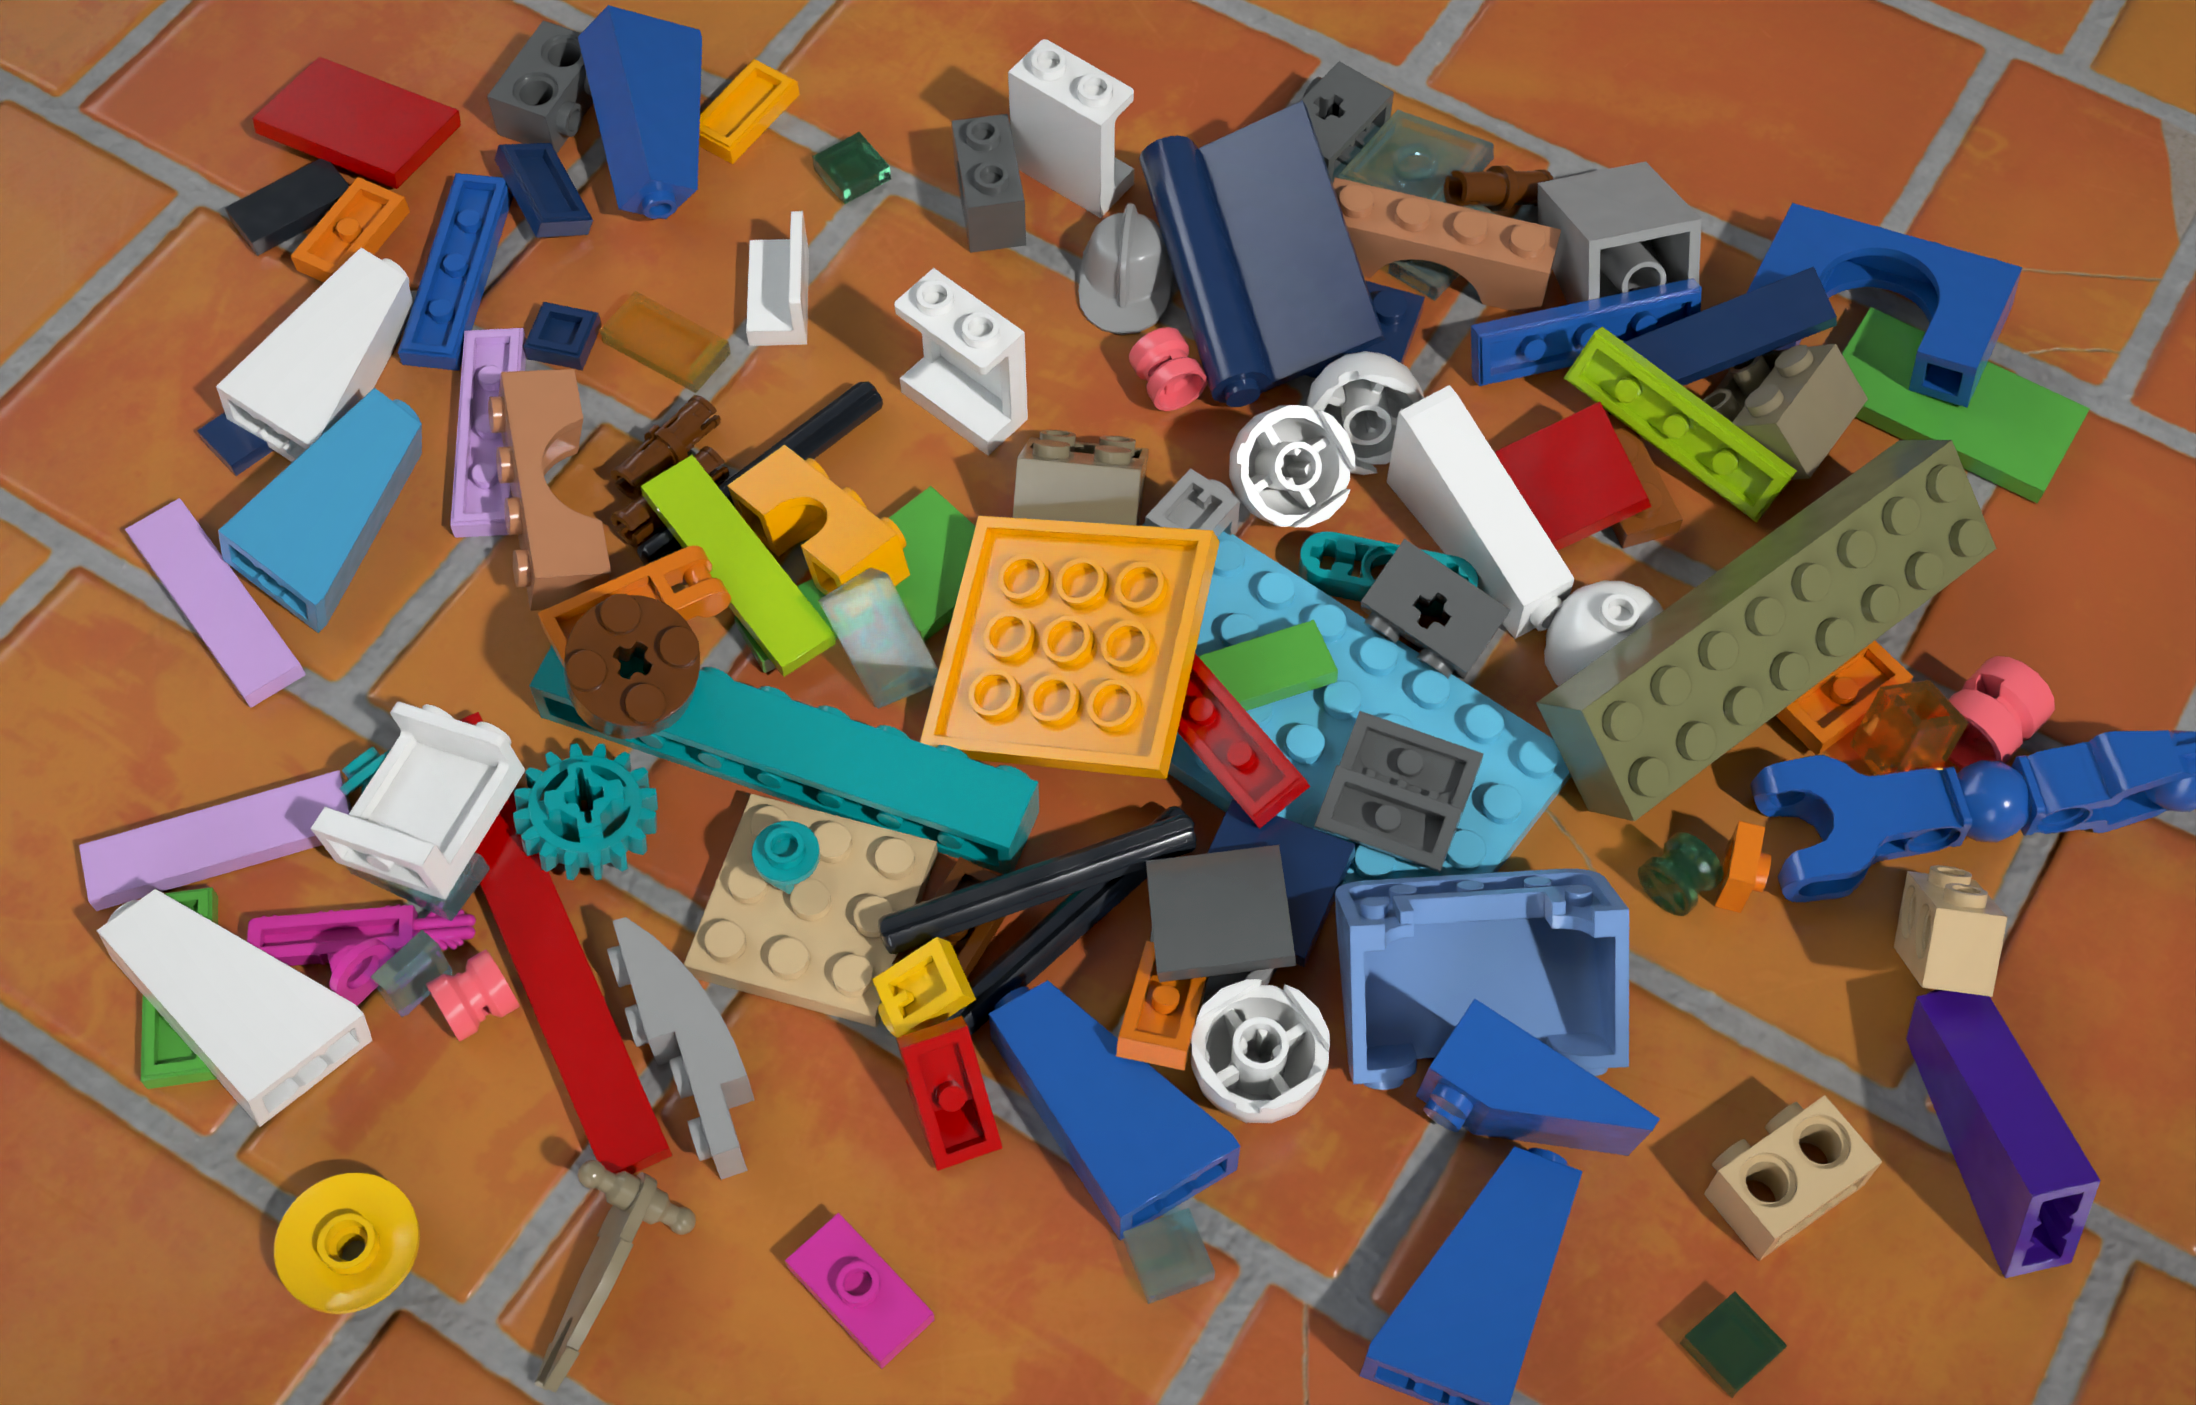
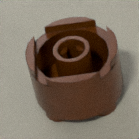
(626, 629)

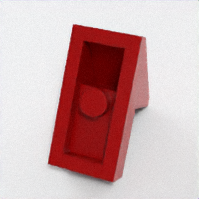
(949, 1093)

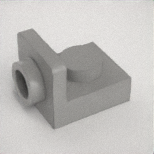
(1197, 505)

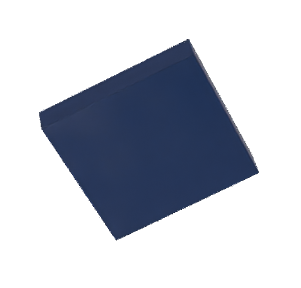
(1311, 865)

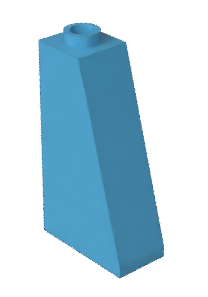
(324, 510)

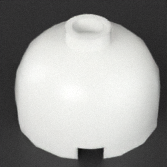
(1365, 397)
(1292, 466)
(1593, 623)
(1259, 1051)

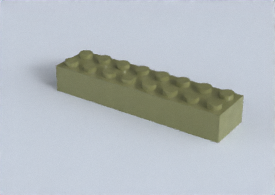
(1766, 628)

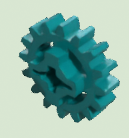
(553, 817)

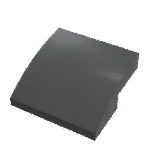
(1399, 791)
(1219, 913)

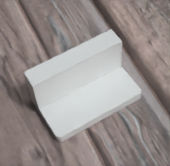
(779, 288)

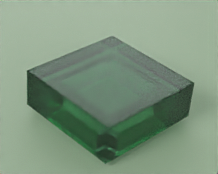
(851, 167)
(1733, 1344)

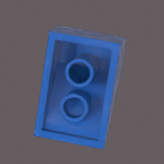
(1520, 1089)

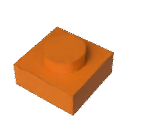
(1743, 867)

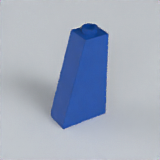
(646, 106)
(1114, 1117)
(1478, 1299)

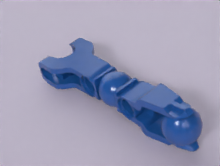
(1921, 811)

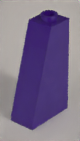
(2003, 1132)

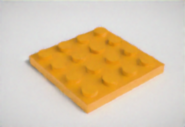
(1072, 644)

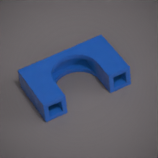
(1956, 289)

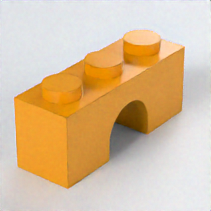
(796, 501)

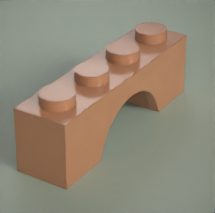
(1497, 254)
(539, 427)

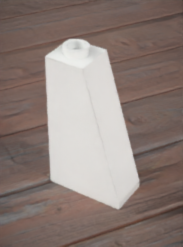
(321, 356)
(1475, 510)
(235, 1006)

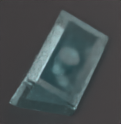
(879, 637)

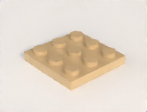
(824, 936)

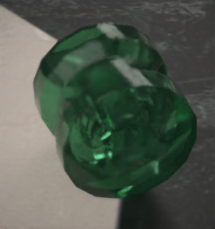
(1680, 873)

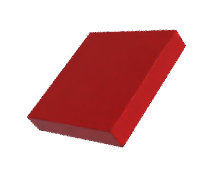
(1575, 476)

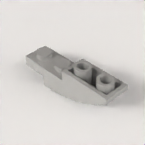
(690, 1034)

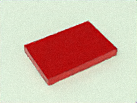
(357, 122)

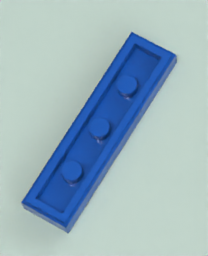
(456, 272)
(1557, 335)

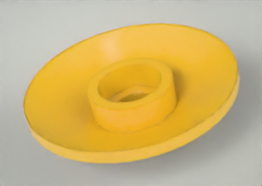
(325, 1222)

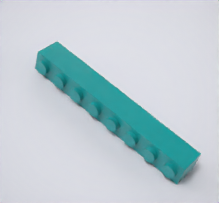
(830, 764)

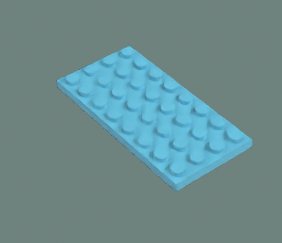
(1375, 676)

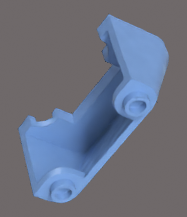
(1524, 943)

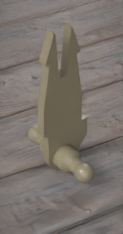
(633, 1201)

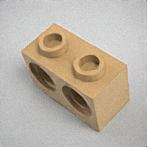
(1950, 931)
(1799, 1185)

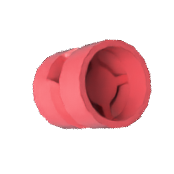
(2003, 707)

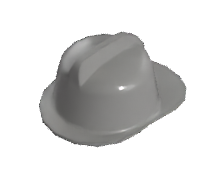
(1125, 274)

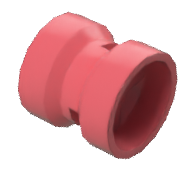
(1165, 364)
(473, 995)

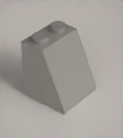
(1619, 232)

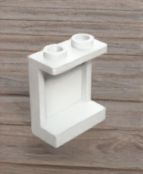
(1066, 126)
(970, 362)
(425, 801)

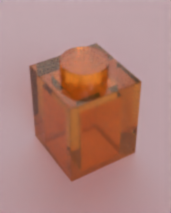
(1908, 729)

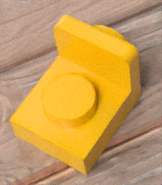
(922, 989)

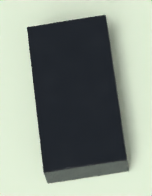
(287, 205)

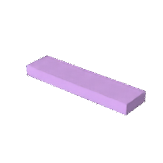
(477, 493)
(215, 602)
(209, 841)

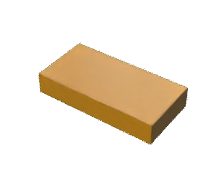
(745, 110)

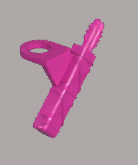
(353, 940)

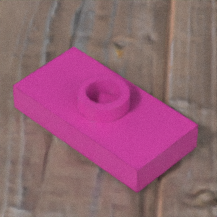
(860, 1290)

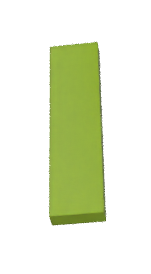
(1679, 424)
(759, 587)

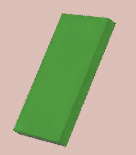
(2007, 432)

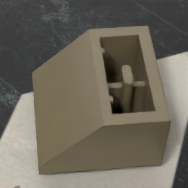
(1792, 402)
(1080, 479)

